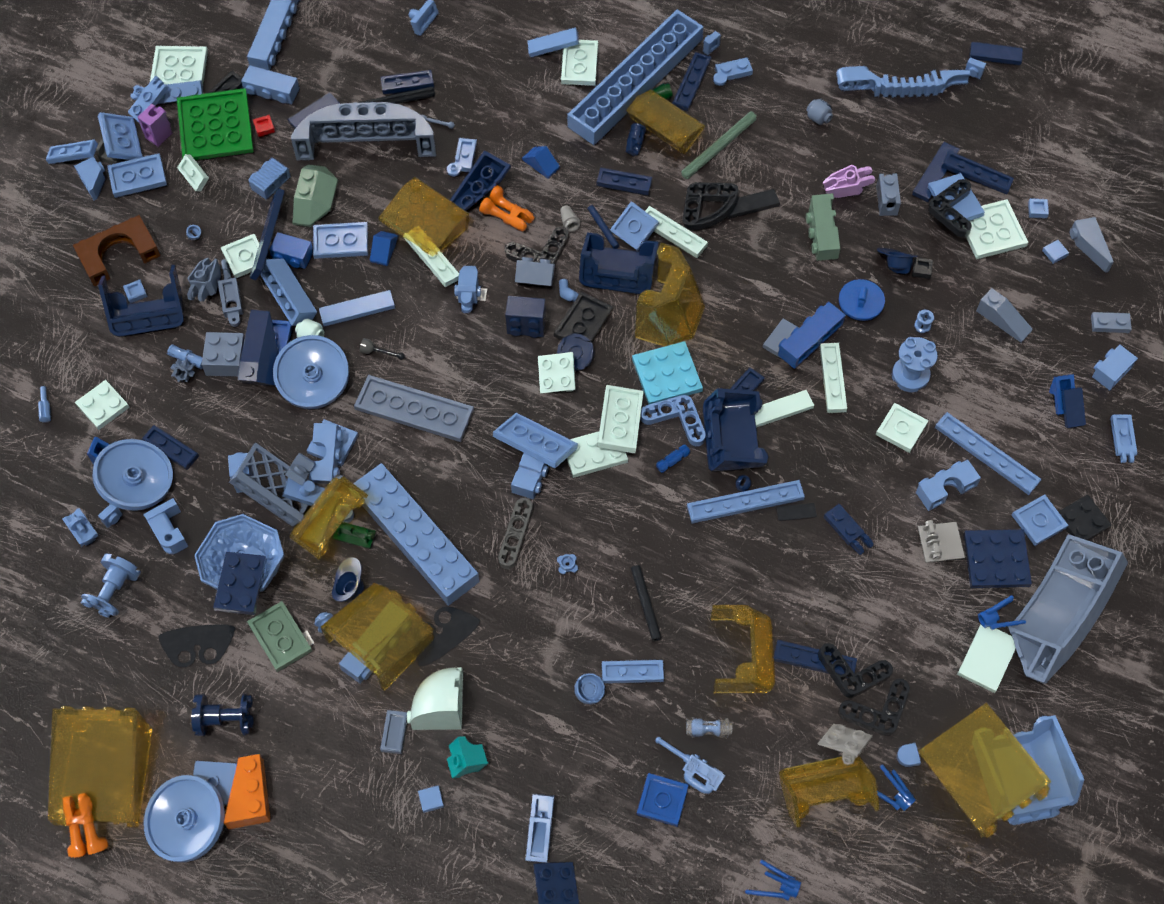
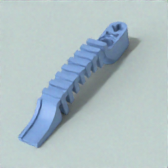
(861, 78)

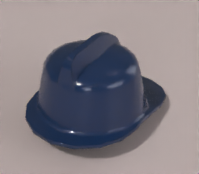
(898, 261)
(348, 580)

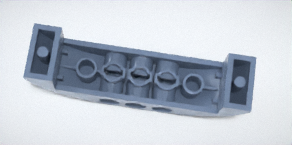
(362, 123)

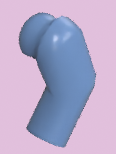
(565, 292)

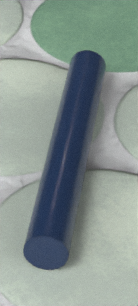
(603, 226)

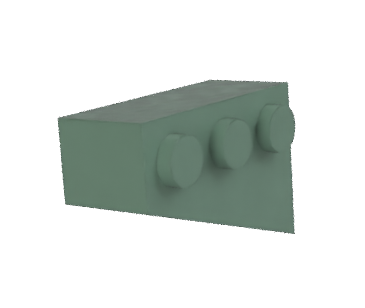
(822, 227)

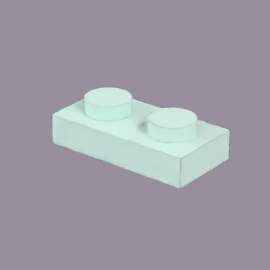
(193, 172)

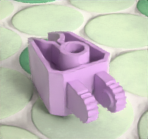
(848, 181)

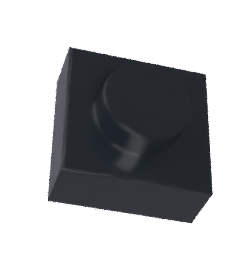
(922, 267)

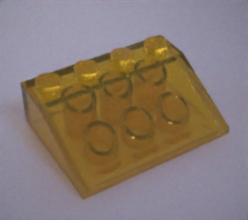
(425, 217)

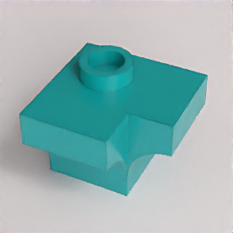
(465, 757)

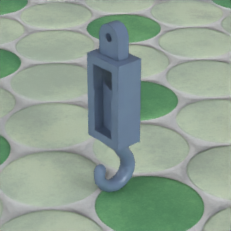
(230, 292)

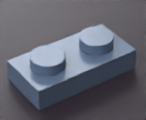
(1111, 322)

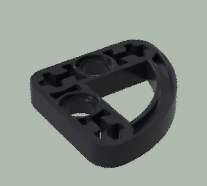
(698, 198)

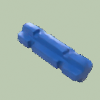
(673, 458)

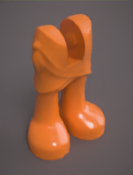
(496, 198)
(84, 816)

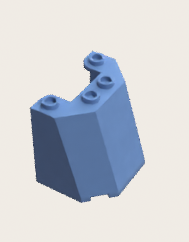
(1053, 755)

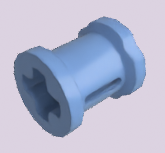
(926, 322)

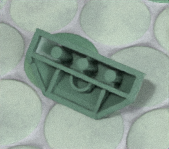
(313, 195)

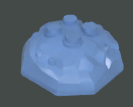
(238, 535)

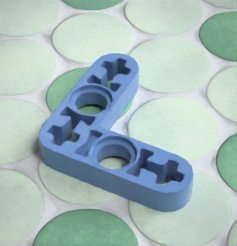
(677, 410)

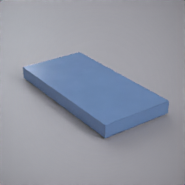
(535, 440)

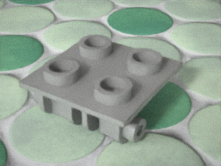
(940, 541)
(845, 740)

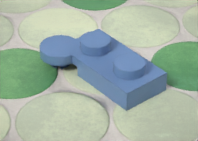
(732, 70)
(464, 157)

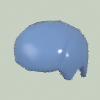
(589, 688)

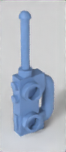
(696, 765)

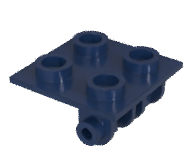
(556, 883)

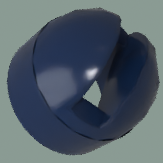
(747, 484)

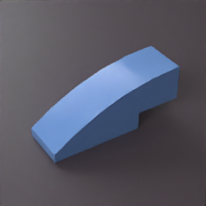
(540, 828)

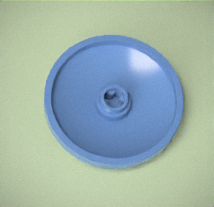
(311, 372)
(132, 474)
(184, 818)

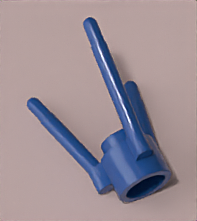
(990, 616)
(903, 798)
(788, 884)

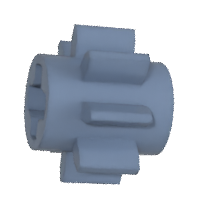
(182, 370)

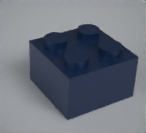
(525, 316)

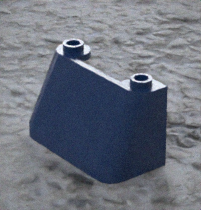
(617, 268)
(732, 430)

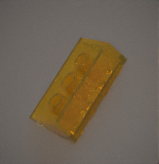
(665, 120)

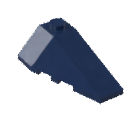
(482, 178)
(258, 350)

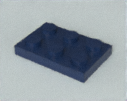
(240, 583)

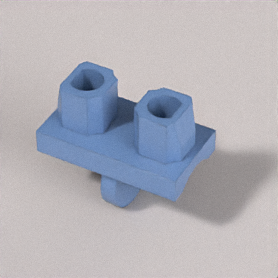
(80, 527)

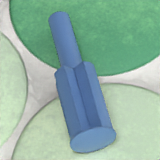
(44, 406)

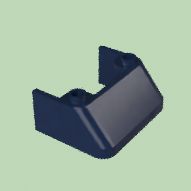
(143, 316)

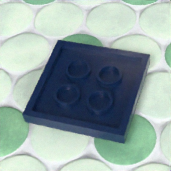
(997, 558)

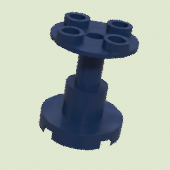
(208, 715)

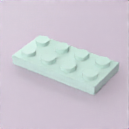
(620, 419)

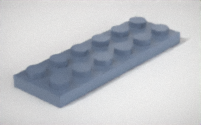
(414, 408)

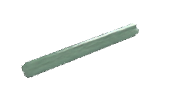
(718, 145)

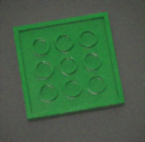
(215, 124)

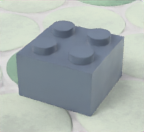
(222, 353)

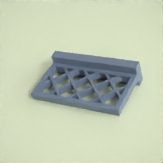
(261, 494)

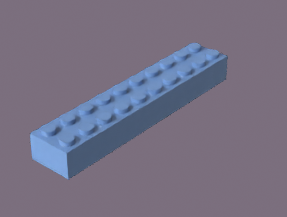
(635, 76)

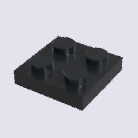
(1084, 519)

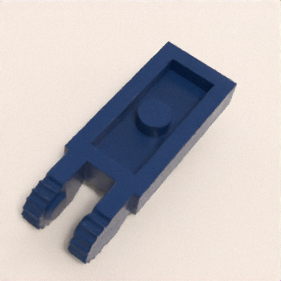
(847, 528)

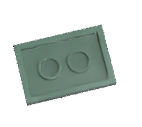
(279, 636)

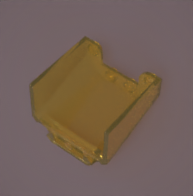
(677, 310)
(380, 632)

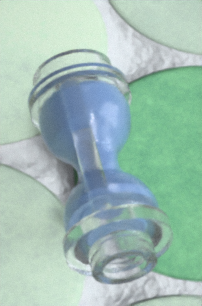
(699, 727)

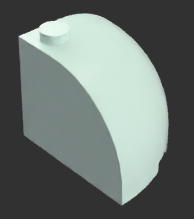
(438, 701)

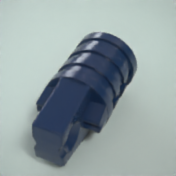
(635, 139)

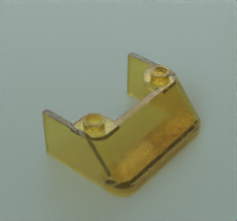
(327, 515)
(754, 676)
(825, 783)

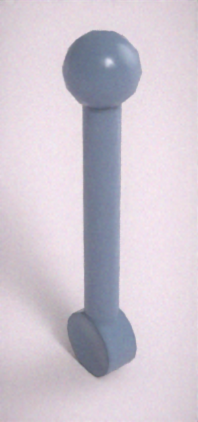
(450, 124)

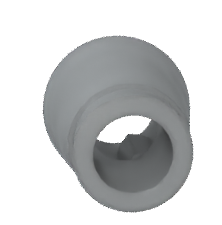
(569, 219)

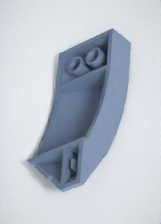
(1066, 605)

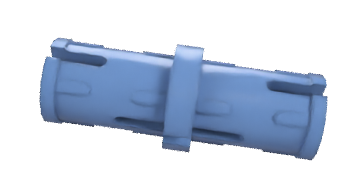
(176, 352)

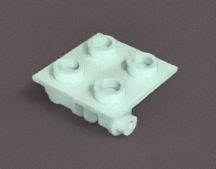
(556, 372)

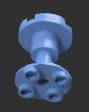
(914, 366)
(117, 572)

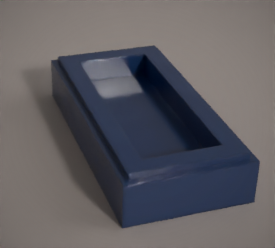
(1073, 407)

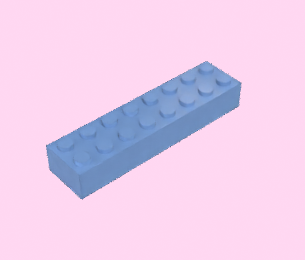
(416, 535)

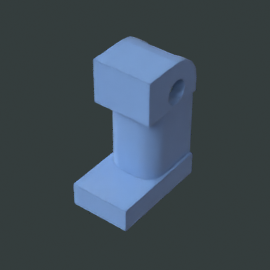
(167, 535)

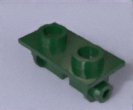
(354, 535)

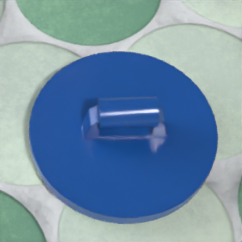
(861, 299)

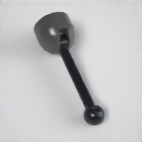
(367, 347)

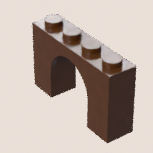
(131, 232)

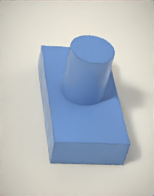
(423, 17)
(305, 494)

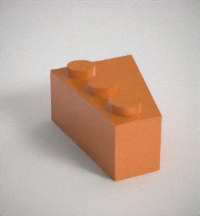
(248, 794)

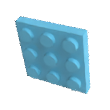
(667, 373)

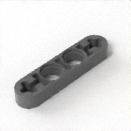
(512, 532)

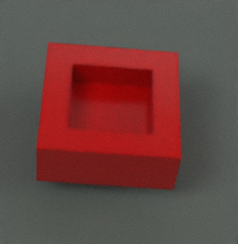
(263, 125)

